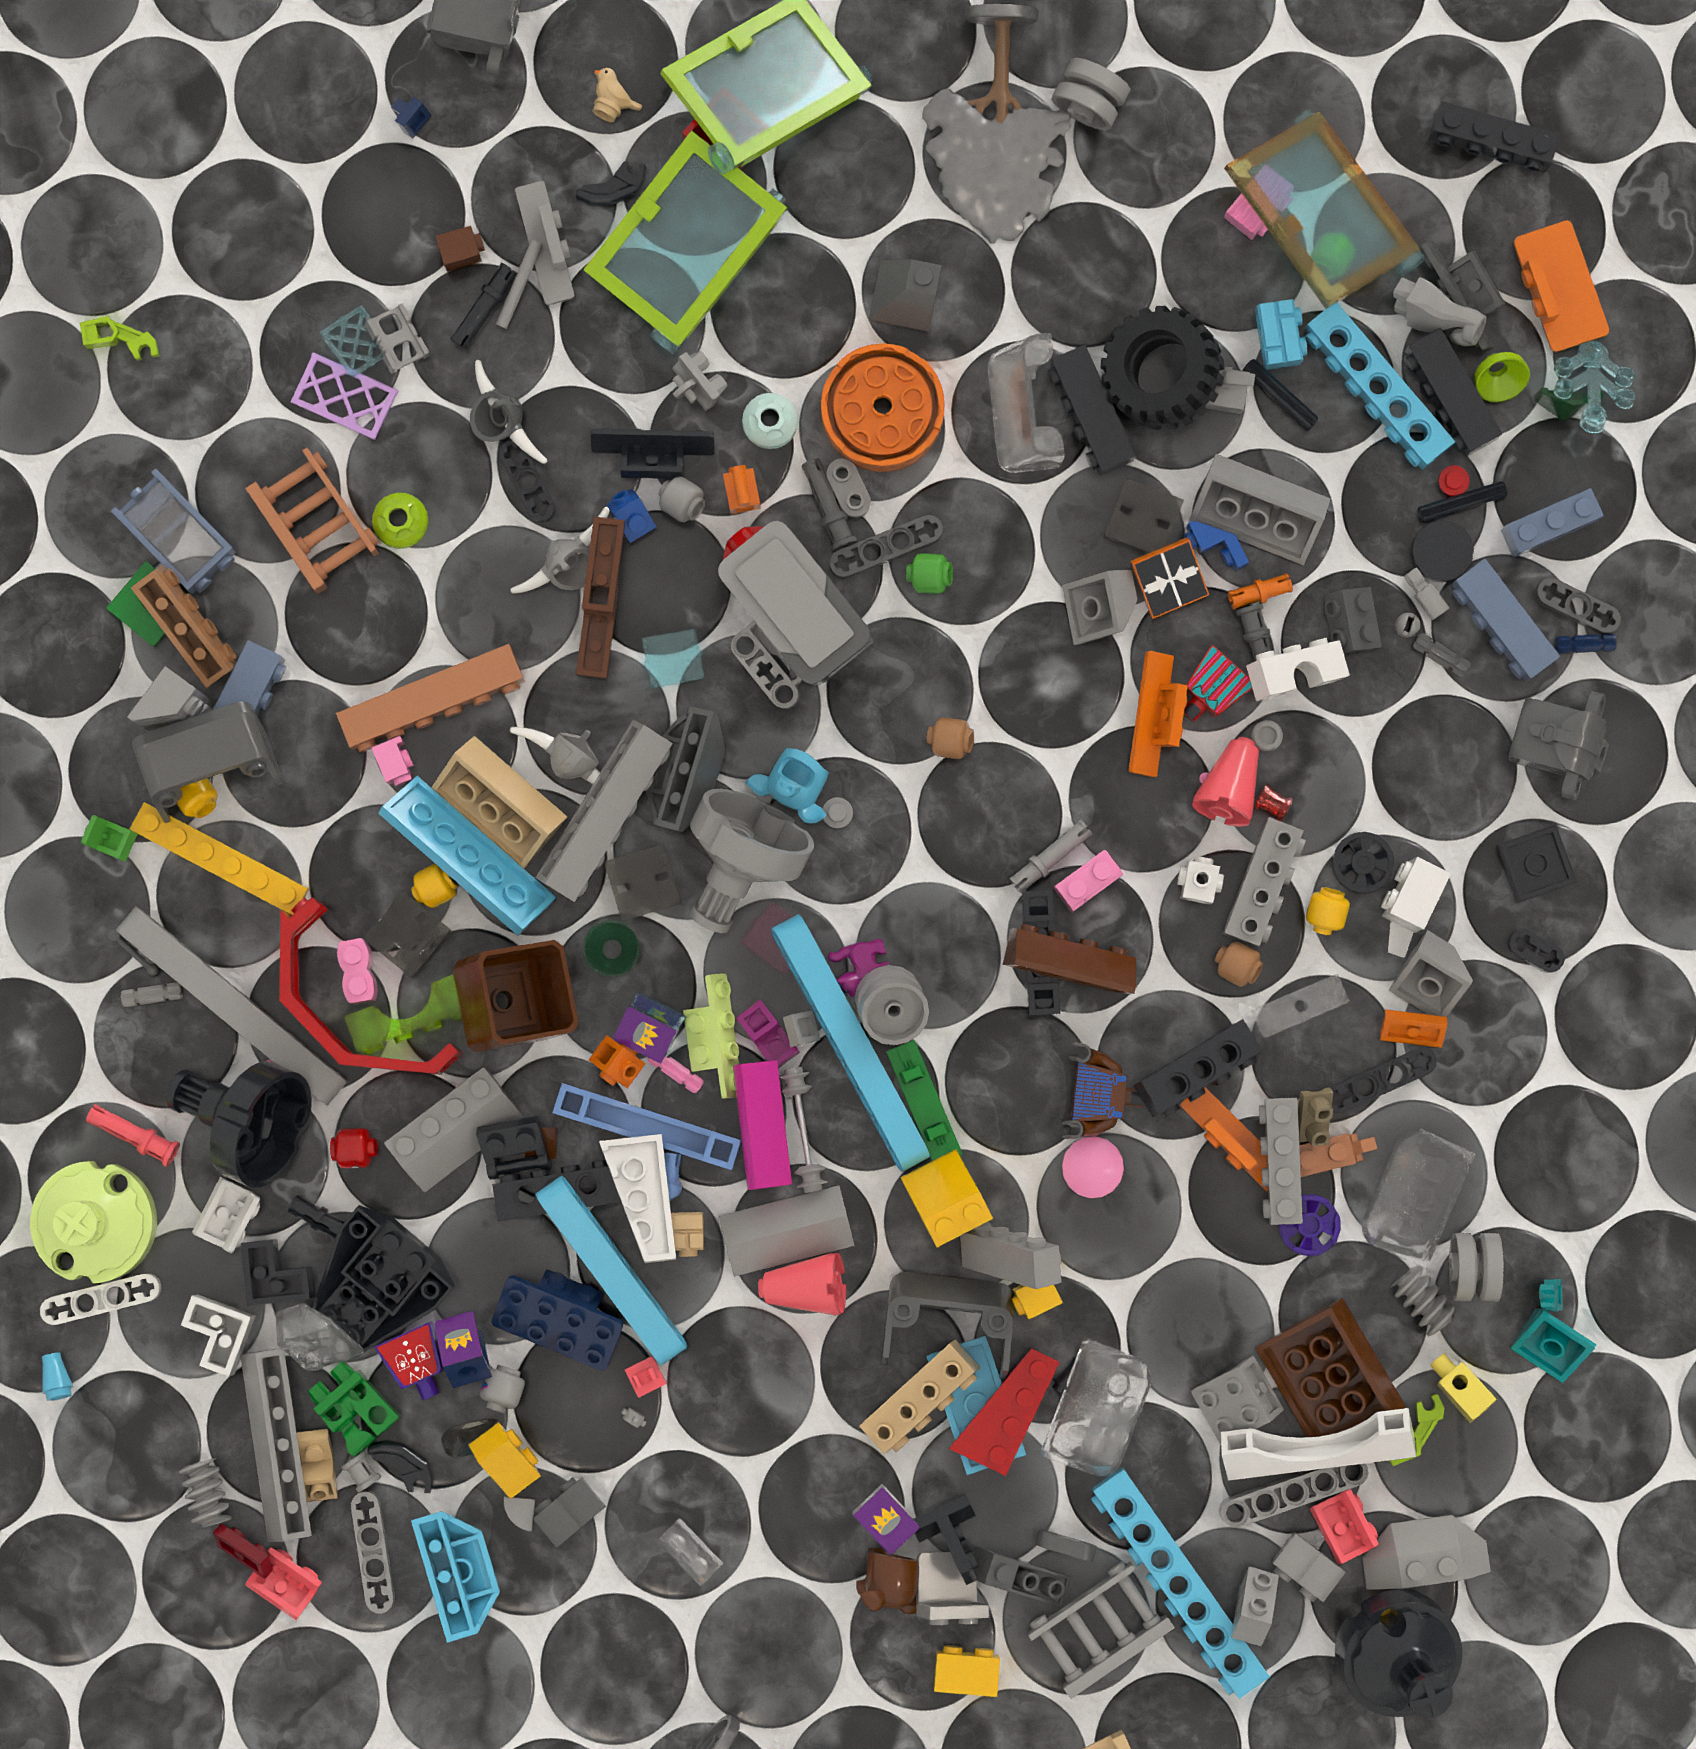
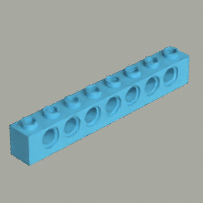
(1250, 1671)

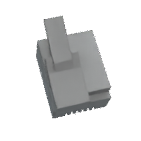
(1232, 392)

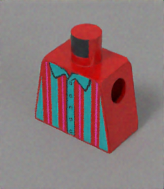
(1215, 685)

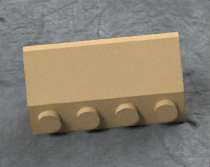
(498, 801)

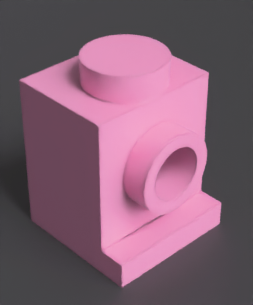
(393, 761)

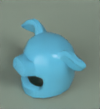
(794, 783)

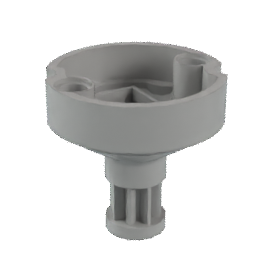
(748, 845)

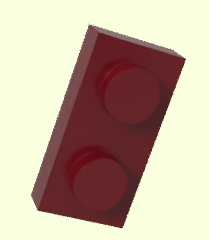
(236, 1545)

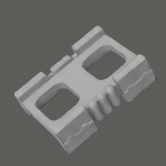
(388, 342)

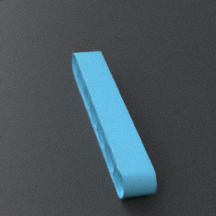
(611, 1270)

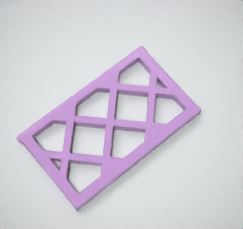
(348, 421)

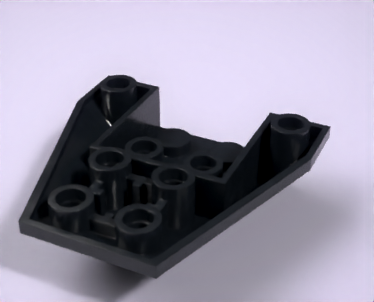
(379, 1278)

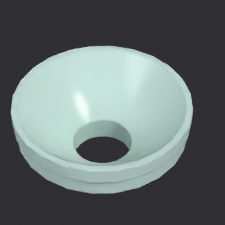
(776, 435)

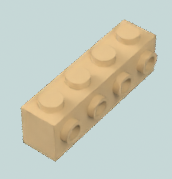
(920, 1396)

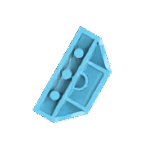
(457, 1572)

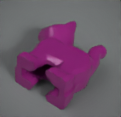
(863, 960)

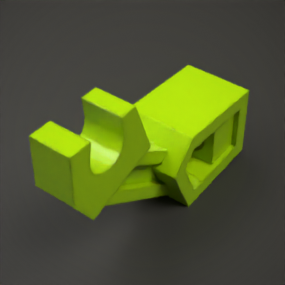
(134, 339)
(1426, 1422)

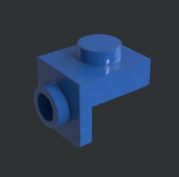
(629, 507)

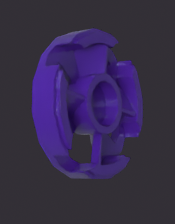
(1312, 1226)

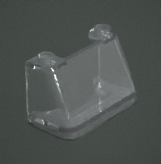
(1018, 440)

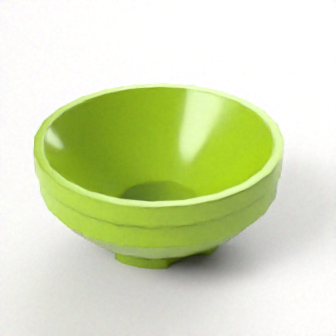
(1504, 383)
(404, 535)

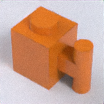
(741, 489)

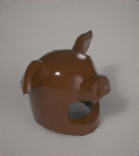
(889, 1582)

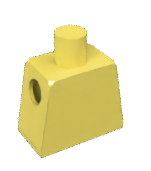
(1469, 1401)

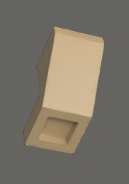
(317, 1465)

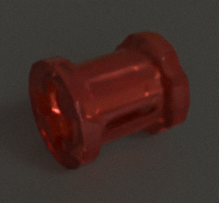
(1273, 802)

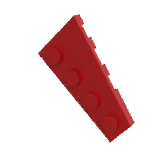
(1003, 1421)

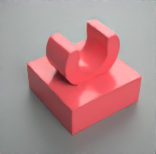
(645, 1376)

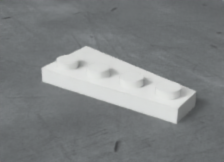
(641, 1182)

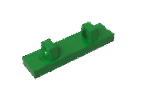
(923, 1100)

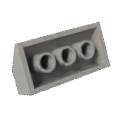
(1260, 509)
(168, 702)
(447, 1131)

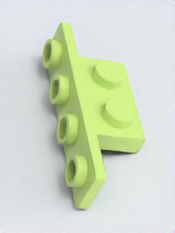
(713, 1035)

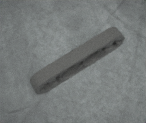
(884, 542)

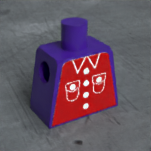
(414, 1359)

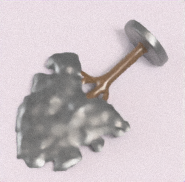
(995, 164)

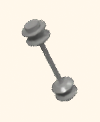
(796, 1086)

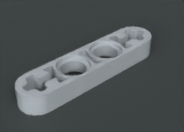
(376, 1551)

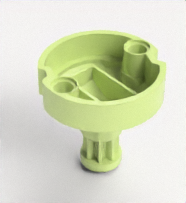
(93, 1222)

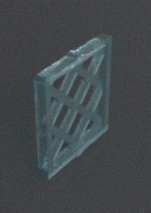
(342, 321)

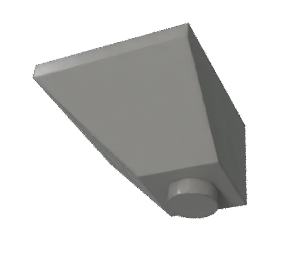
(1099, 604)
(1432, 977)

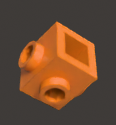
(622, 1065)

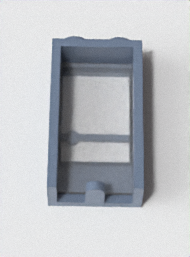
(176, 533)

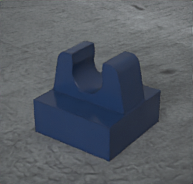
(410, 116)

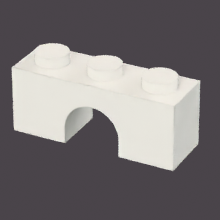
(1320, 663)

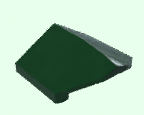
(1561, 407)

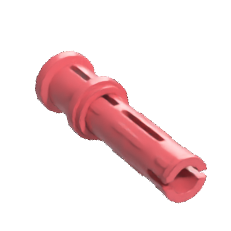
(145, 1140)

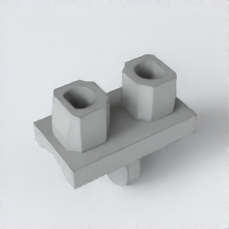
(693, 382)

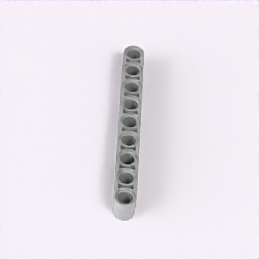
(230, 1003)

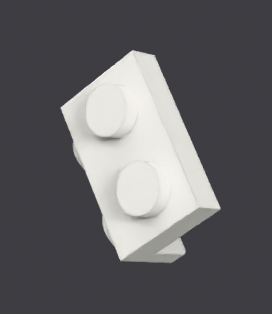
(227, 1215)

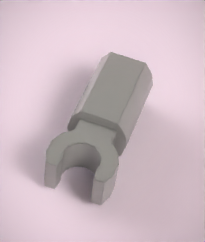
(1426, 594)

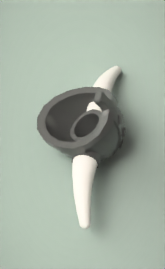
(499, 416)

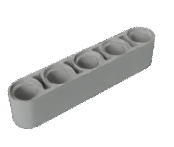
(1280, 1502)

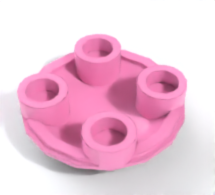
(1092, 1167)

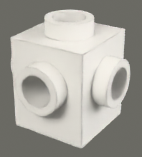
(1192, 889)

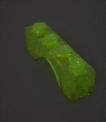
(373, 1028)

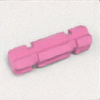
(679, 1073)

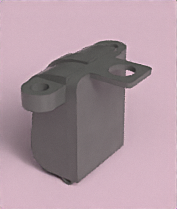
(476, 27)
(1562, 740)

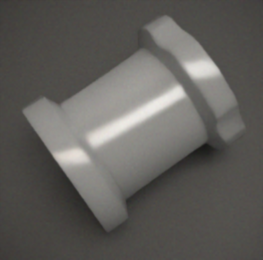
(361, 1472)

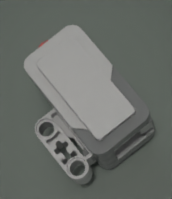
(793, 610)

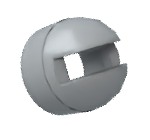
(1400, 624)

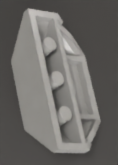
(1425, 1554)

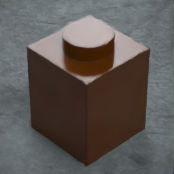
(460, 248)

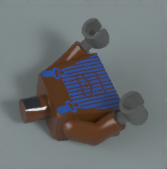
(1098, 1094)

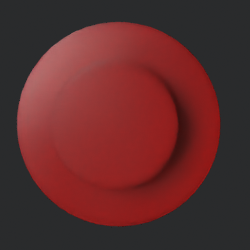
(1453, 480)

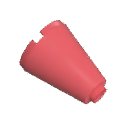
(1230, 785)
(807, 1285)

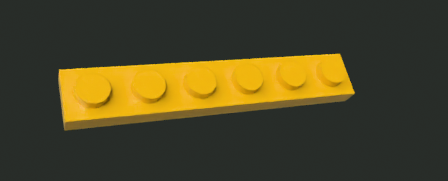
(219, 859)

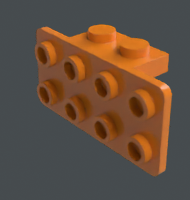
(1560, 286)

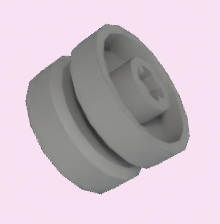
(1091, 93)
(891, 1005)
(1476, 1267)

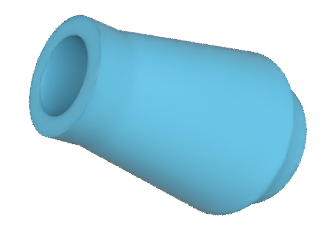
(55, 1378)

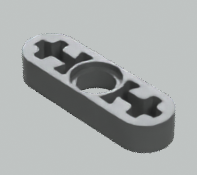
(1594, 623)

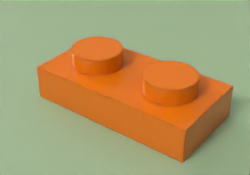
(1413, 1028)

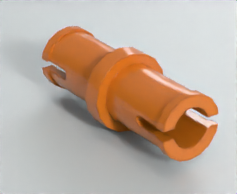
(1260, 591)

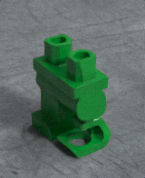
(353, 1397)

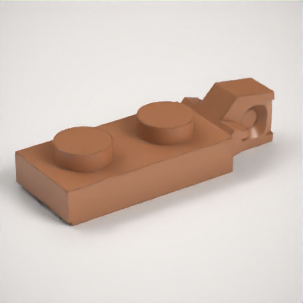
(1340, 1152)

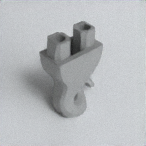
(1430, 309)

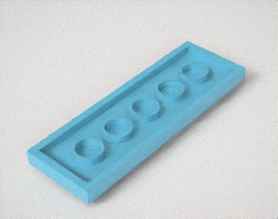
(467, 855)

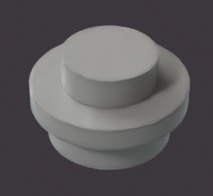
(838, 812)

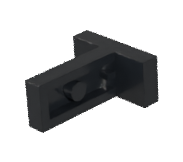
(947, 1520)

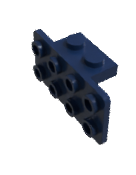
(559, 1317)

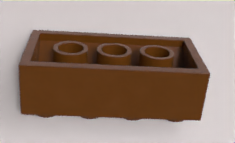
(1071, 961)

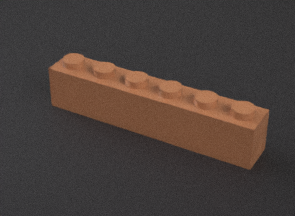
(431, 697)

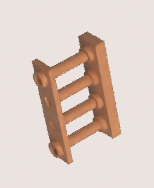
(283, 521)

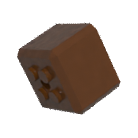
(536, 989)

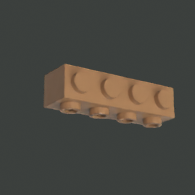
(184, 625)

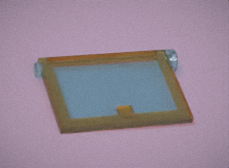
(1323, 210)

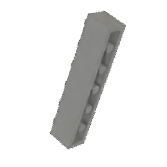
(604, 810)
(275, 1445)

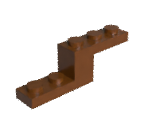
(600, 597)

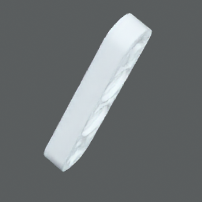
(100, 1298)

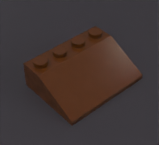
(1328, 1372)

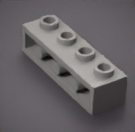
(1262, 883)
(1283, 1161)
(1011, 1256)

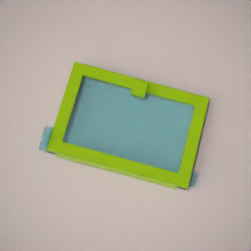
(765, 82)
(685, 241)

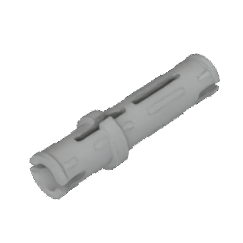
(1050, 856)

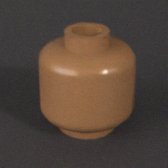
(950, 738)
(1239, 964)

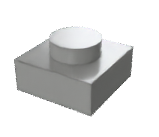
(801, 1028)

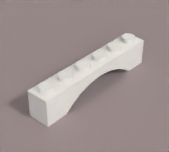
(1379, 1438)

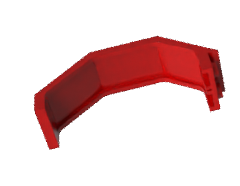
(291, 929)

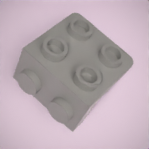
(944, 1593)

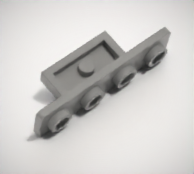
(542, 226)

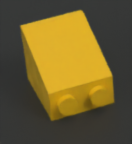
(946, 1198)

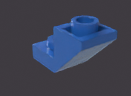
(1207, 537)

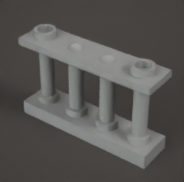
(1102, 1661)

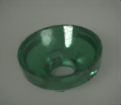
(595, 941)

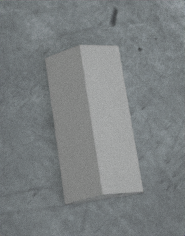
(786, 1230)

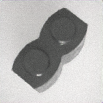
(569, 1511)

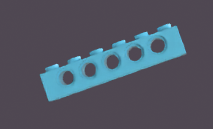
(1396, 391)

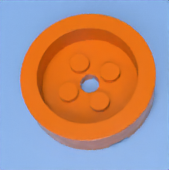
(877, 439)

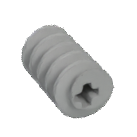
(1424, 1300)
(204, 1493)

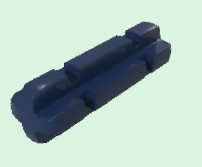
(1585, 643)

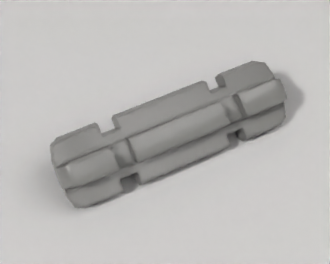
(151, 994)

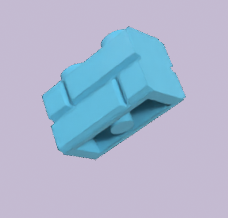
(1279, 334)

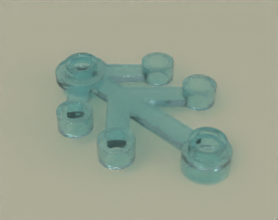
(1593, 356)

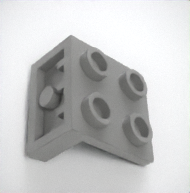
(1238, 1399)

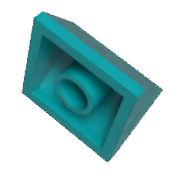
(1552, 1345)

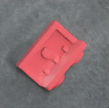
(1345, 1526)
(288, 1584)

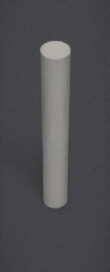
(519, 283)

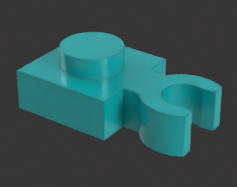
(1551, 1295)

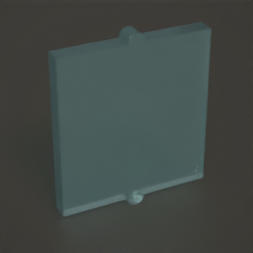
(673, 658)

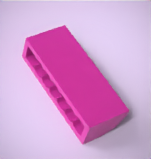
(762, 1125)

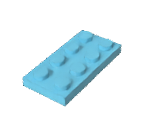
(970, 1401)

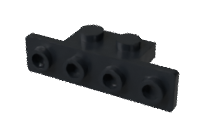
(652, 452)

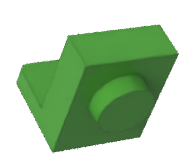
(109, 838)

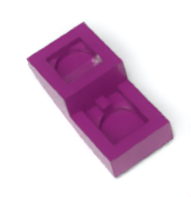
(767, 1034)

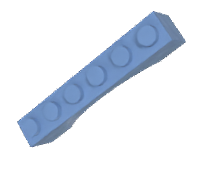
(638, 1122)

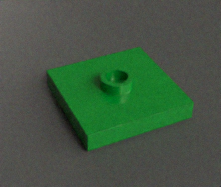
(133, 613)

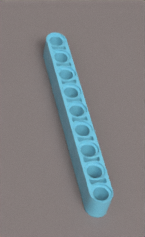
(850, 1043)

